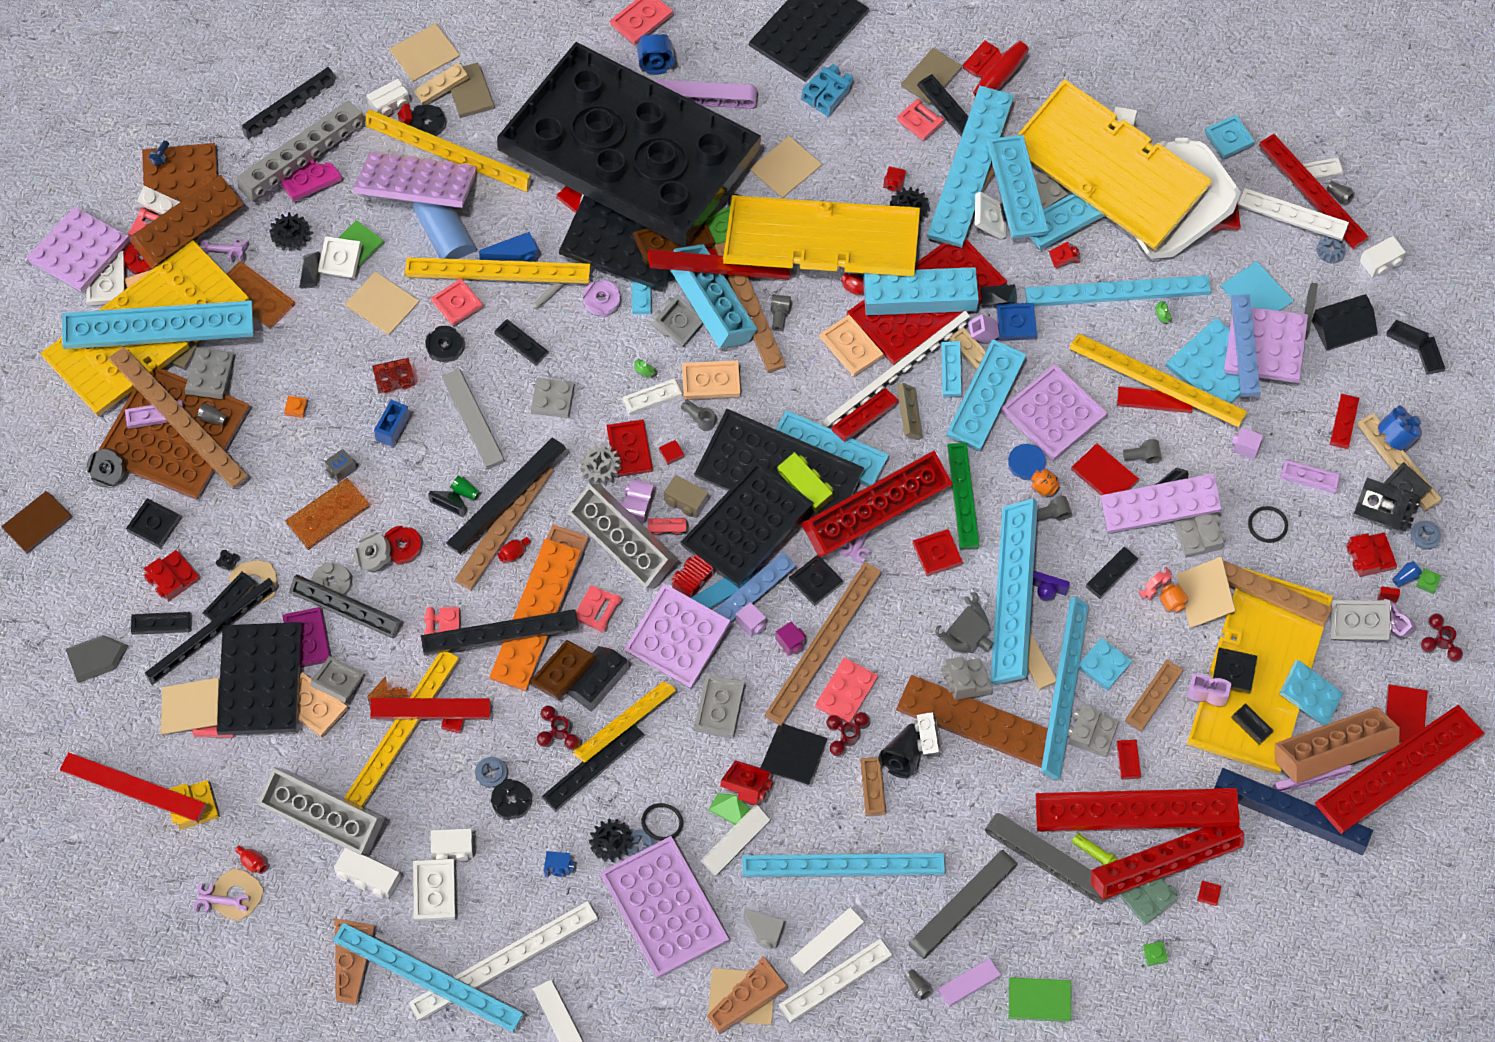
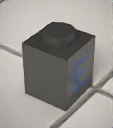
(339, 466)

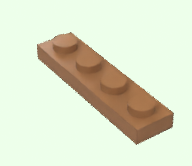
(1154, 695)

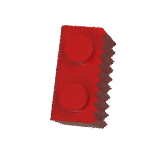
(692, 576)

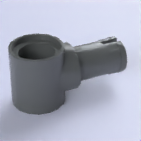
(780, 307)
(699, 414)
(1148, 451)
(1058, 509)

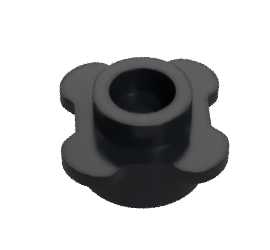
(227, 565)

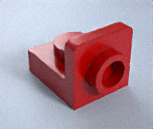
(894, 179)

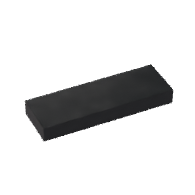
(521, 342)
(230, 595)
(160, 623)

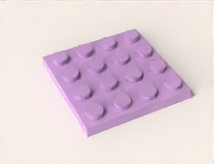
(78, 249)
(1277, 343)
(1053, 412)
(677, 636)

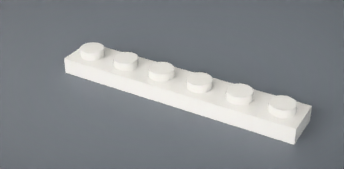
(1293, 214)
(835, 980)

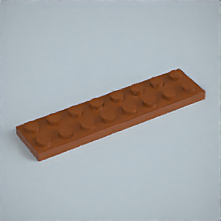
(975, 721)

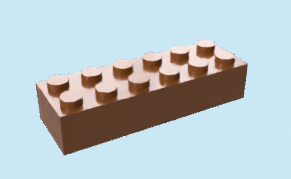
(186, 221)

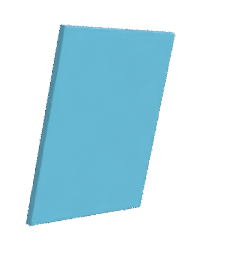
(1263, 289)

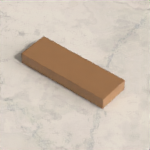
(872, 786)

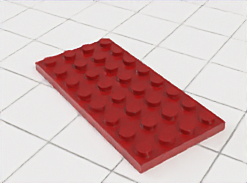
(902, 333)

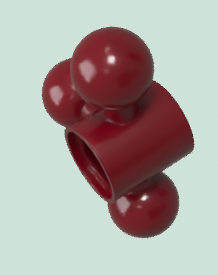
(1429, 644)
(834, 722)
(545, 738)

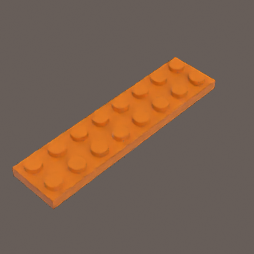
(541, 596)

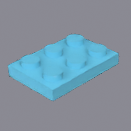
(1311, 693)

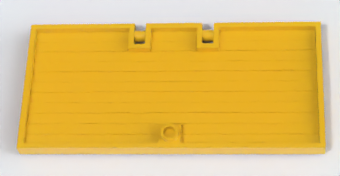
(1109, 167)
(822, 235)
(181, 279)
(1277, 641)

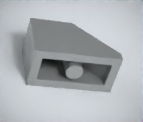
(764, 928)

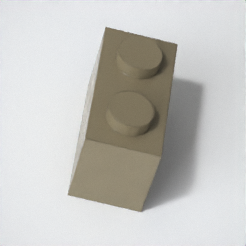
(685, 496)

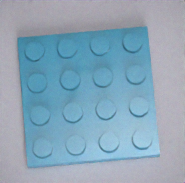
(1203, 363)

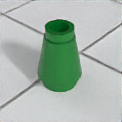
(464, 488)

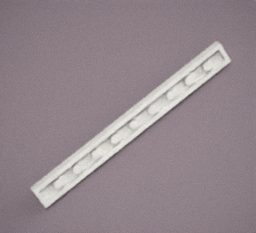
(903, 365)
(510, 957)

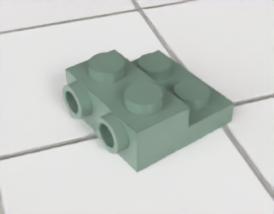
(1150, 899)

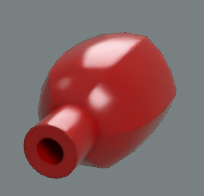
(853, 283)
(513, 550)
(251, 859)

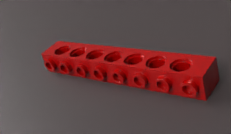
(1165, 859)

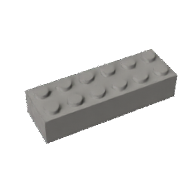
(622, 535)
(320, 811)

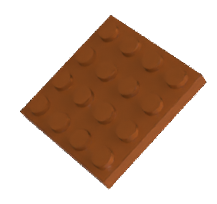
(183, 173)

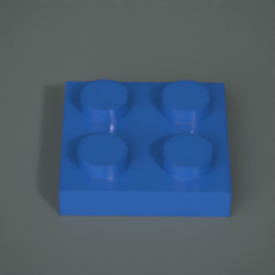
(1016, 321)

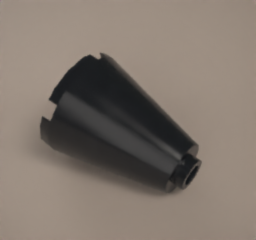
(902, 753)

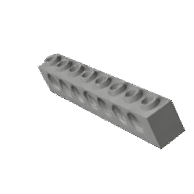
(300, 150)

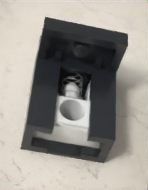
(1401, 516)

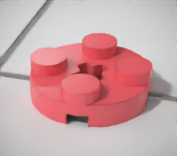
(1155, 583)

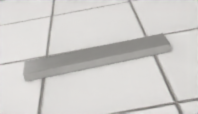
(472, 419)

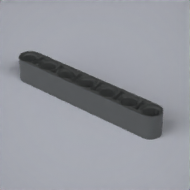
(1042, 855)
(963, 904)

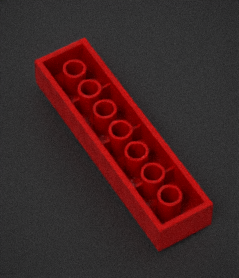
(876, 503)

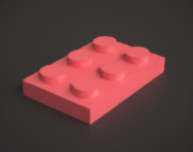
(640, 19)
(846, 690)

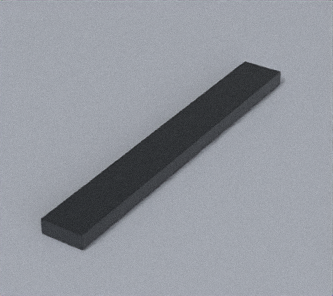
(505, 495)
(210, 631)
(499, 632)

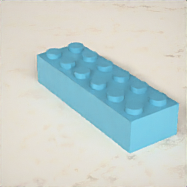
(923, 293)
(715, 303)

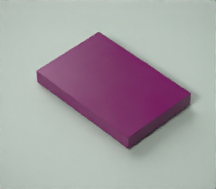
(313, 637)

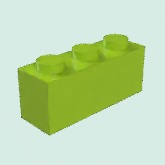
(806, 481)

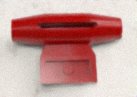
(994, 66)

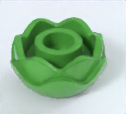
(1162, 312)
(643, 368)

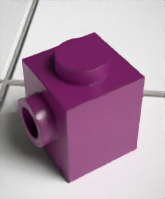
(790, 638)

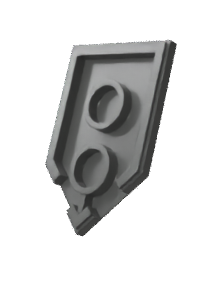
(95, 657)

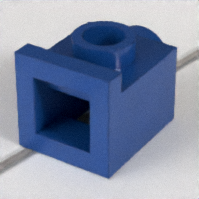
(558, 864)

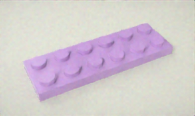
(1161, 503)

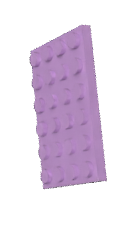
(415, 179)
(664, 907)

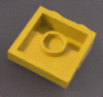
(201, 792)

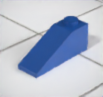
(514, 249)

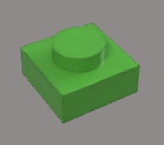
(1428, 581)
(1155, 953)

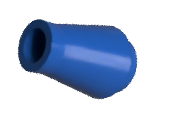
(1407, 574)

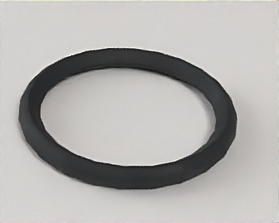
(1272, 509)
(665, 806)

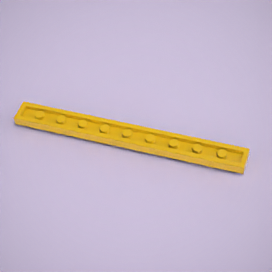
(447, 150)
(497, 270)
(1158, 380)
(399, 732)

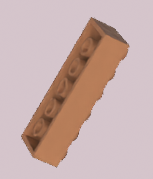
(1336, 744)

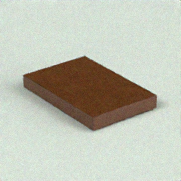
(36, 522)
(562, 670)

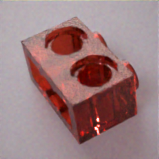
(392, 371)

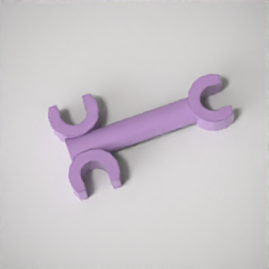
(236, 250)
(855, 550)
(206, 897)

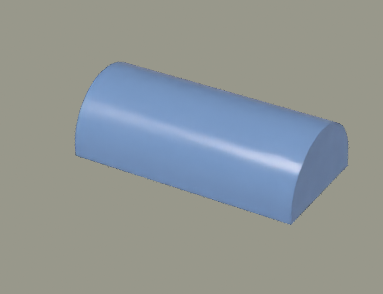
(444, 230)

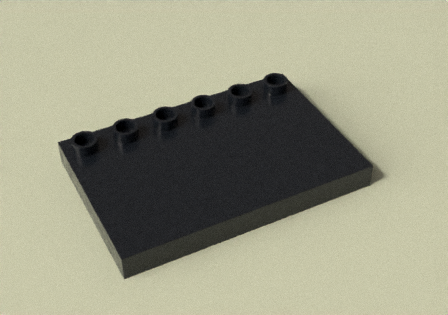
(629, 143)

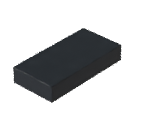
(1407, 334)
(1431, 357)
(1252, 724)

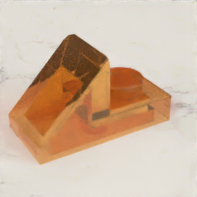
(382, 691)

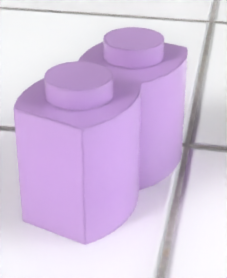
(638, 498)
(1400, 623)
(1211, 690)

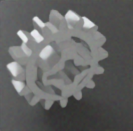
(604, 470)

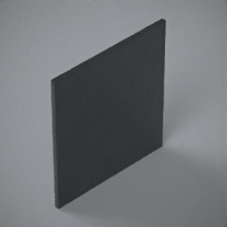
(794, 753)

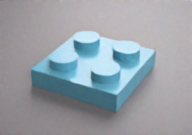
(1229, 136)
(1104, 664)

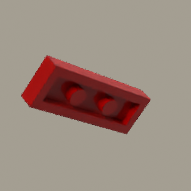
(1344, 421)

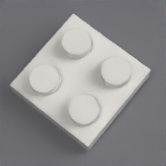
(989, 215)
(339, 257)

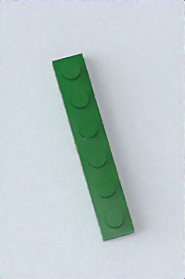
(963, 496)

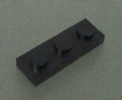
(1112, 572)

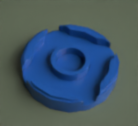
(1026, 460)

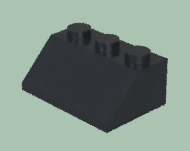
(1345, 322)
(599, 677)

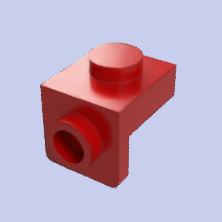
(1064, 254)

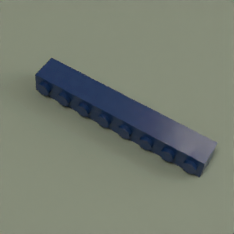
(1292, 811)

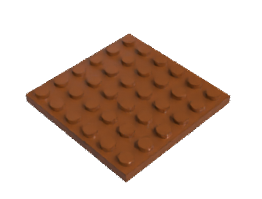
(160, 451)

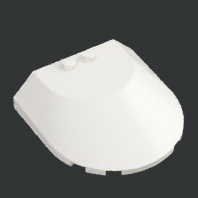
(1210, 208)

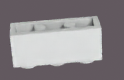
(367, 874)

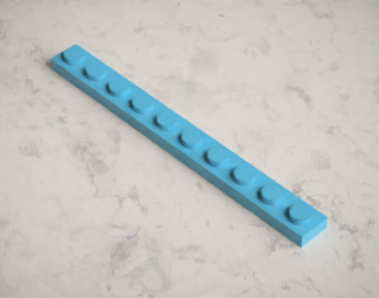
(1118, 291)
(1064, 688)
(843, 865)
(428, 977)

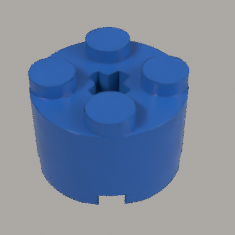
(655, 53)
(1400, 428)

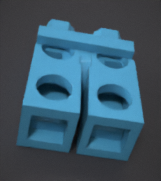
(827, 89)

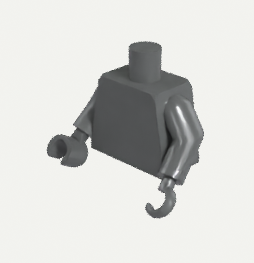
(969, 629)

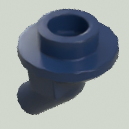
(157, 157)

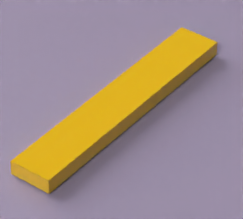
(624, 721)

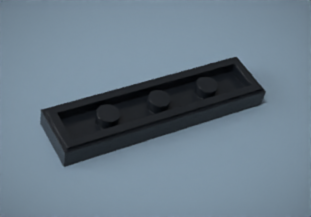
(944, 103)

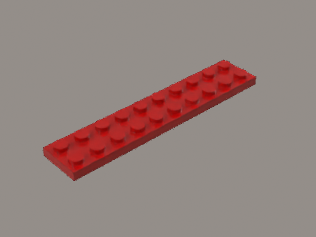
(1399, 769)
(1137, 809)

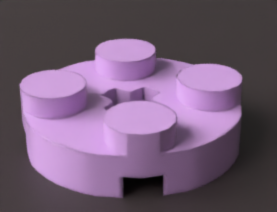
(604, 307)

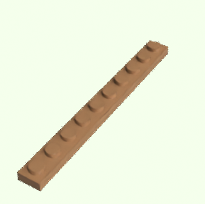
(178, 418)
(822, 644)

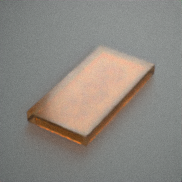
(267, 300)
(327, 513)

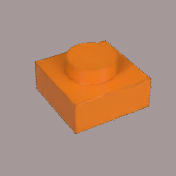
(295, 406)

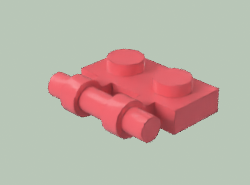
(448, 619)

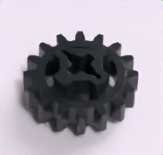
(911, 199)
(280, 231)
(613, 841)

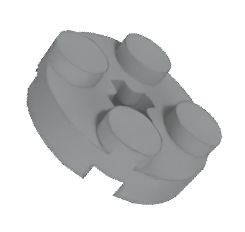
(380, 556)
(336, 572)

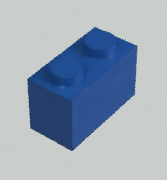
(391, 423)

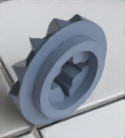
(1324, 251)
(1429, 528)
(494, 764)
(646, 839)

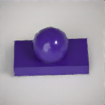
(1049, 585)

